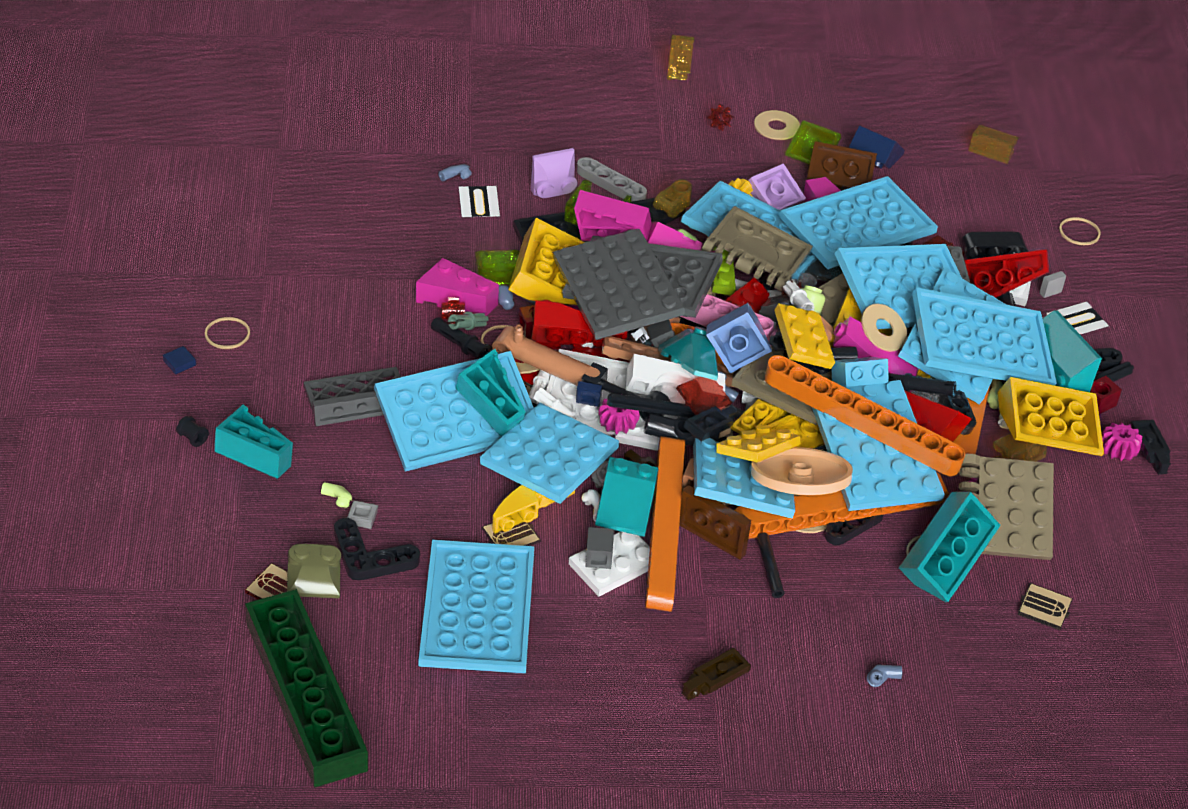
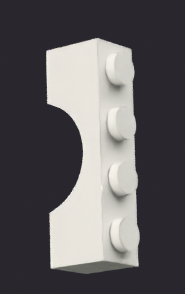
(647, 373)

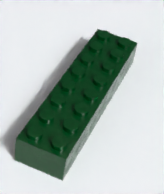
(306, 688)

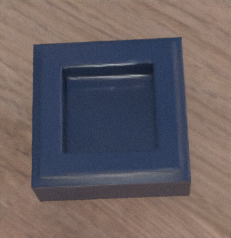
(179, 360)
(589, 394)

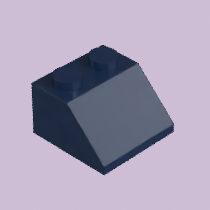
(887, 150)

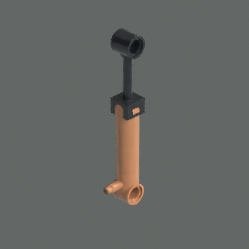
(561, 365)

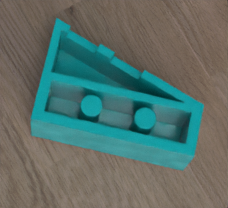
(491, 394)
(253, 443)

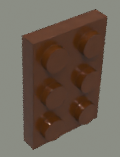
(841, 165)
(714, 523)

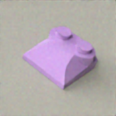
(553, 173)
(776, 188)

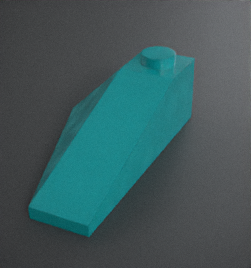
(693, 352)

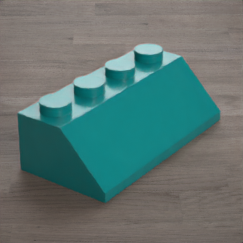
(1072, 357)
(950, 545)

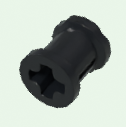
(190, 429)

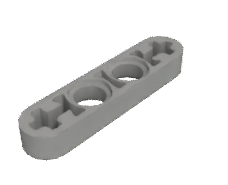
(591, 169)

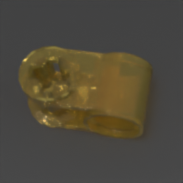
(674, 198)

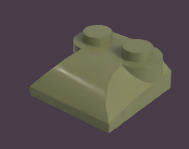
(314, 570)

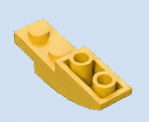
(758, 414)
(519, 507)

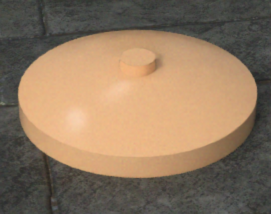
(803, 472)

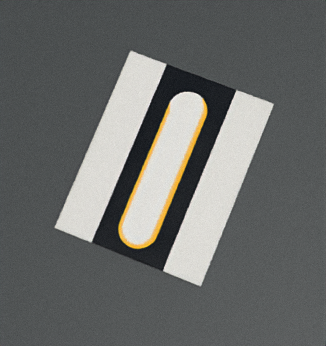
(479, 201)
(1083, 317)

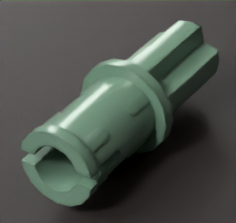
(468, 320)

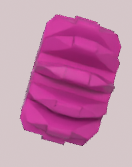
(617, 418)
(1121, 441)

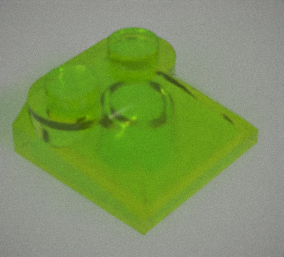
(805, 137)
(496, 264)

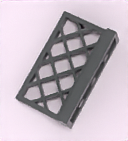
(346, 403)

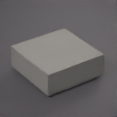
(1052, 284)
(363, 514)

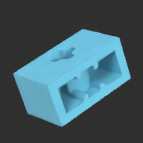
(860, 371)

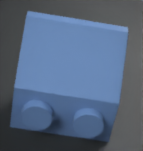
(738, 338)

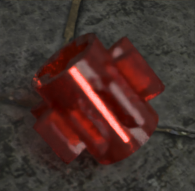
(716, 119)
(451, 307)

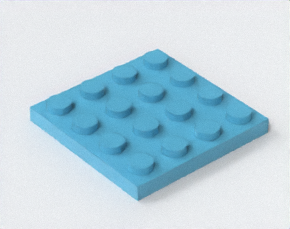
(549, 453)
(731, 482)

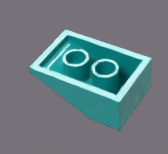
(626, 496)

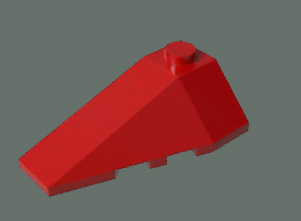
(1006, 272)
(562, 325)

